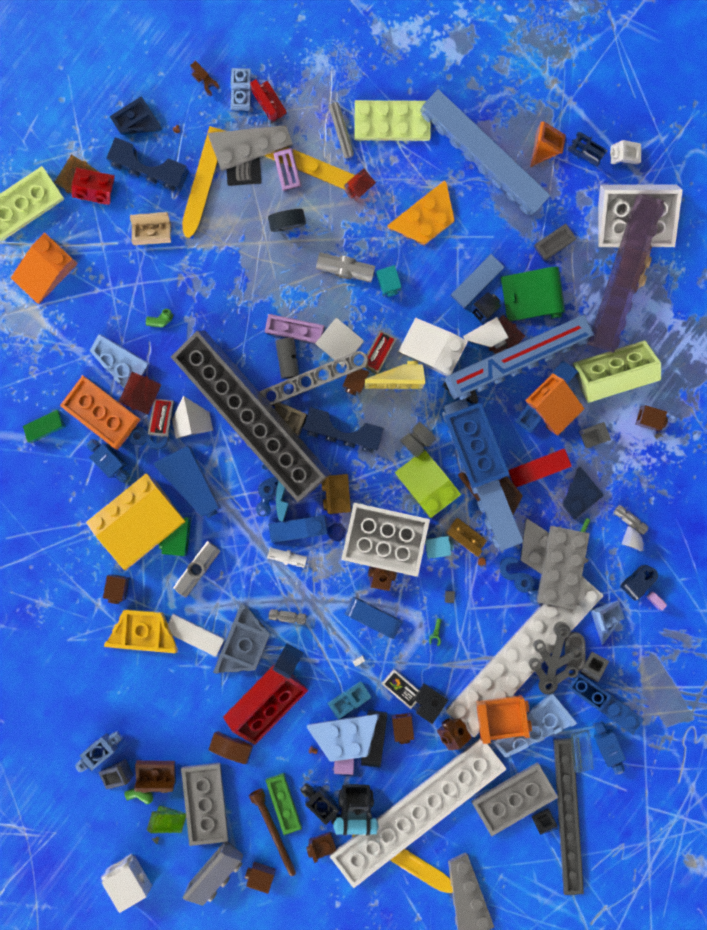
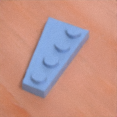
(546, 719)

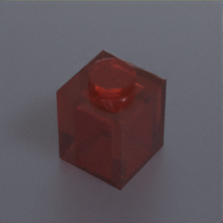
(359, 185)

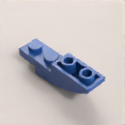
(529, 417)
(606, 703)

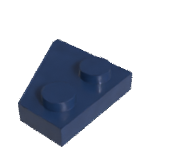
(135, 118)
(581, 494)

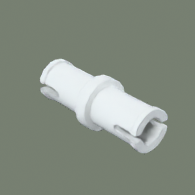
(287, 557)

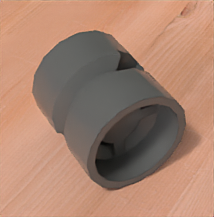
(418, 439)

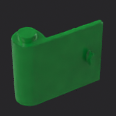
(535, 293)

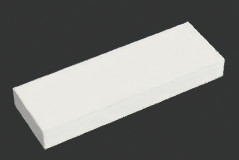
(195, 635)

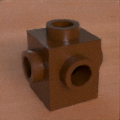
(381, 578)
(454, 733)

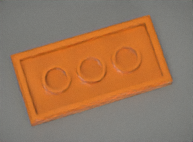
(100, 412)

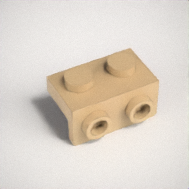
(151, 228)

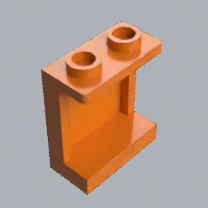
(555, 403)
(503, 718)

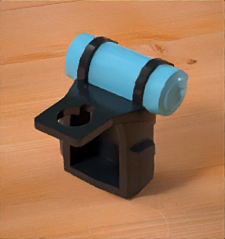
(356, 814)

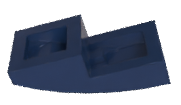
(287, 661)

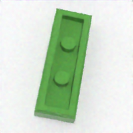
(283, 803)

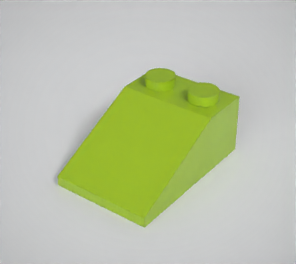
(427, 484)

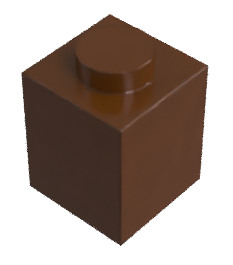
(355, 382)
(651, 418)
(116, 588)
(402, 728)
(260, 877)

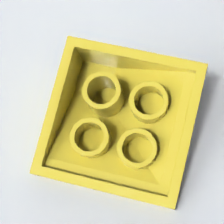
(401, 377)

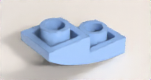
(240, 89)

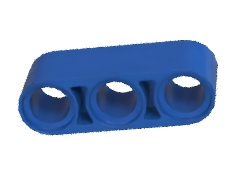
(373, 617)

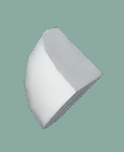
(633, 539)

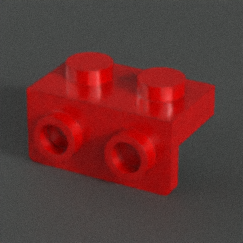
(92, 186)

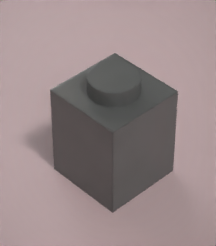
(594, 667)

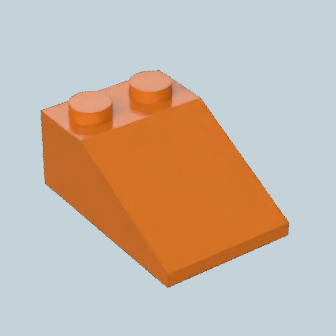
(43, 268)

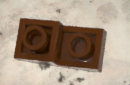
(230, 748)

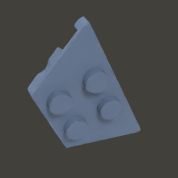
(243, 644)

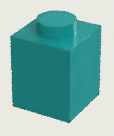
(388, 281)

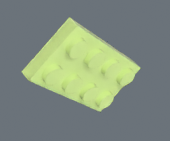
(390, 121)
(27, 201)

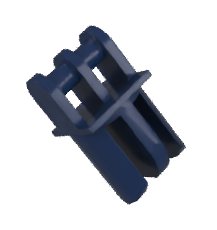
(590, 152)

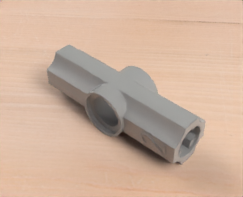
(345, 267)
(189, 578)

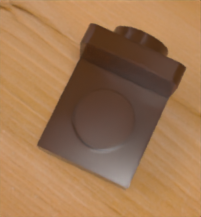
(321, 846)

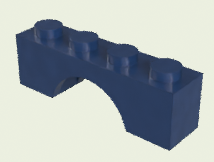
(170, 173)
(319, 423)

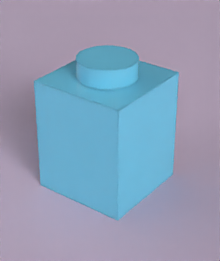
(438, 546)

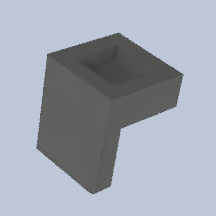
(595, 435)

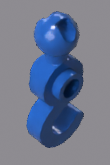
(140, 436)
(267, 492)
(522, 581)

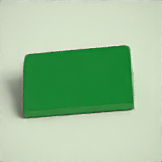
(43, 426)

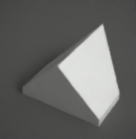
(190, 419)

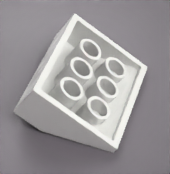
(616, 205)
(385, 539)

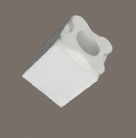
(126, 883)

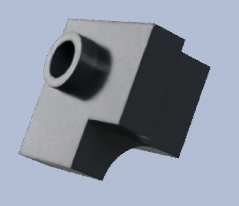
(430, 701)

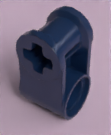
(637, 583)

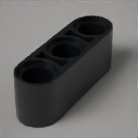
(375, 755)

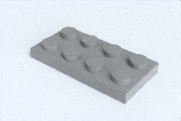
(563, 567)
(514, 799)
(204, 804)

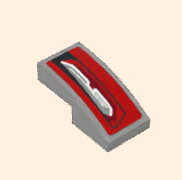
(379, 351)
(160, 417)

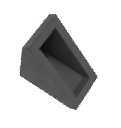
(116, 775)

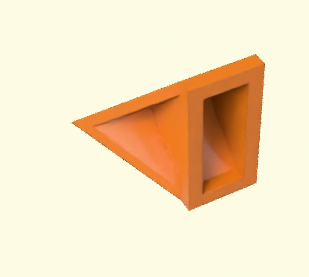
(547, 143)

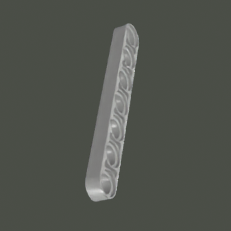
(315, 379)

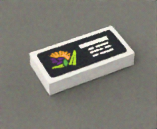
(400, 688)

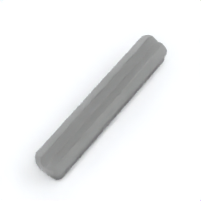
(341, 130)

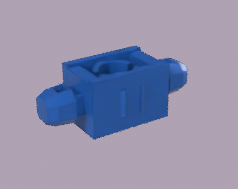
(108, 460)
(609, 747)

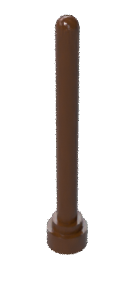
(258, 798)

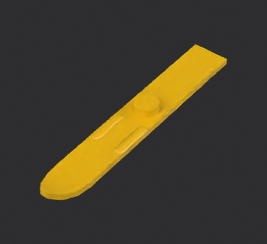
(317, 168)
(200, 187)
(422, 870)

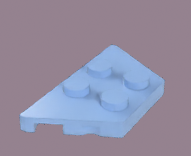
(345, 737)

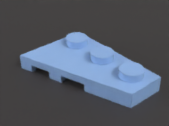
(117, 359)

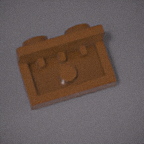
(155, 776)

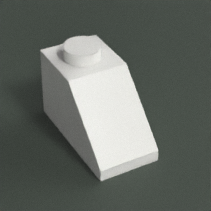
(488, 335)

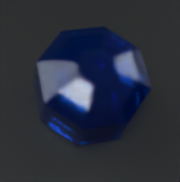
(336, 532)

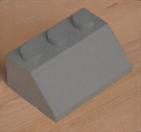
(213, 874)

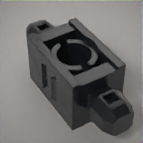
(308, 791)

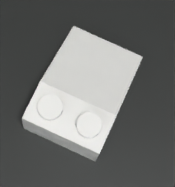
(433, 347)

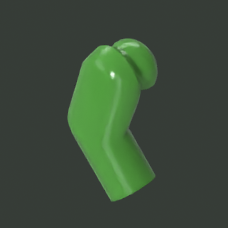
(160, 321)
(147, 797)

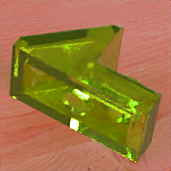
(166, 821)

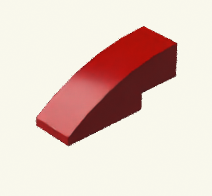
(539, 468)

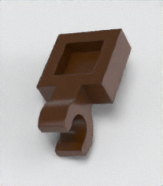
(201, 75)

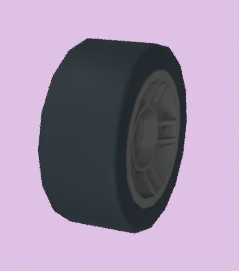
(286, 220)

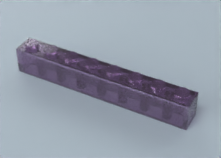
(626, 272)

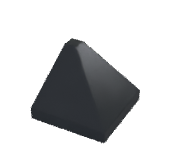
(544, 822)

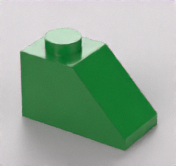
(177, 541)

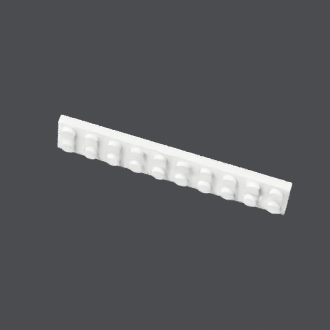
(510, 666)
(418, 812)

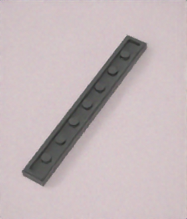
(568, 817)

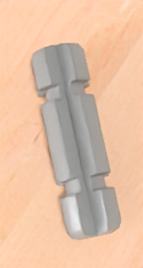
(631, 520)
(285, 616)

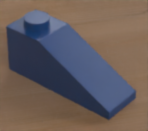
(298, 528)

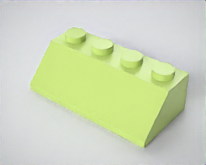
(617, 371)

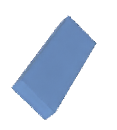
(477, 281)

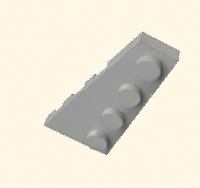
(248, 144)
(467, 897)

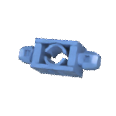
(89, 760)

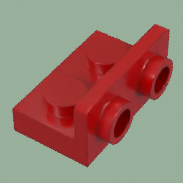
(268, 100)

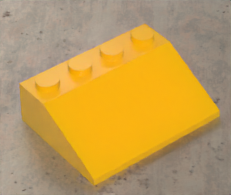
(135, 521)

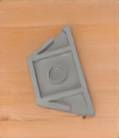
(534, 546)

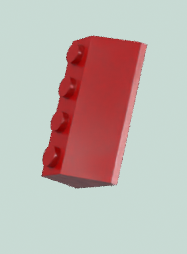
(264, 705)

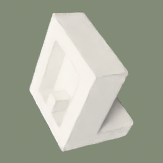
(626, 152)

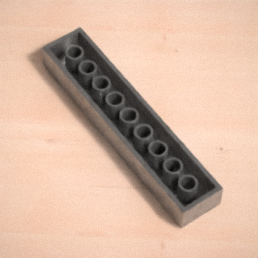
(250, 415)

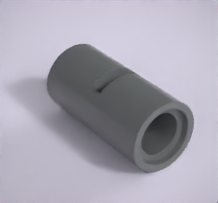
(287, 358)

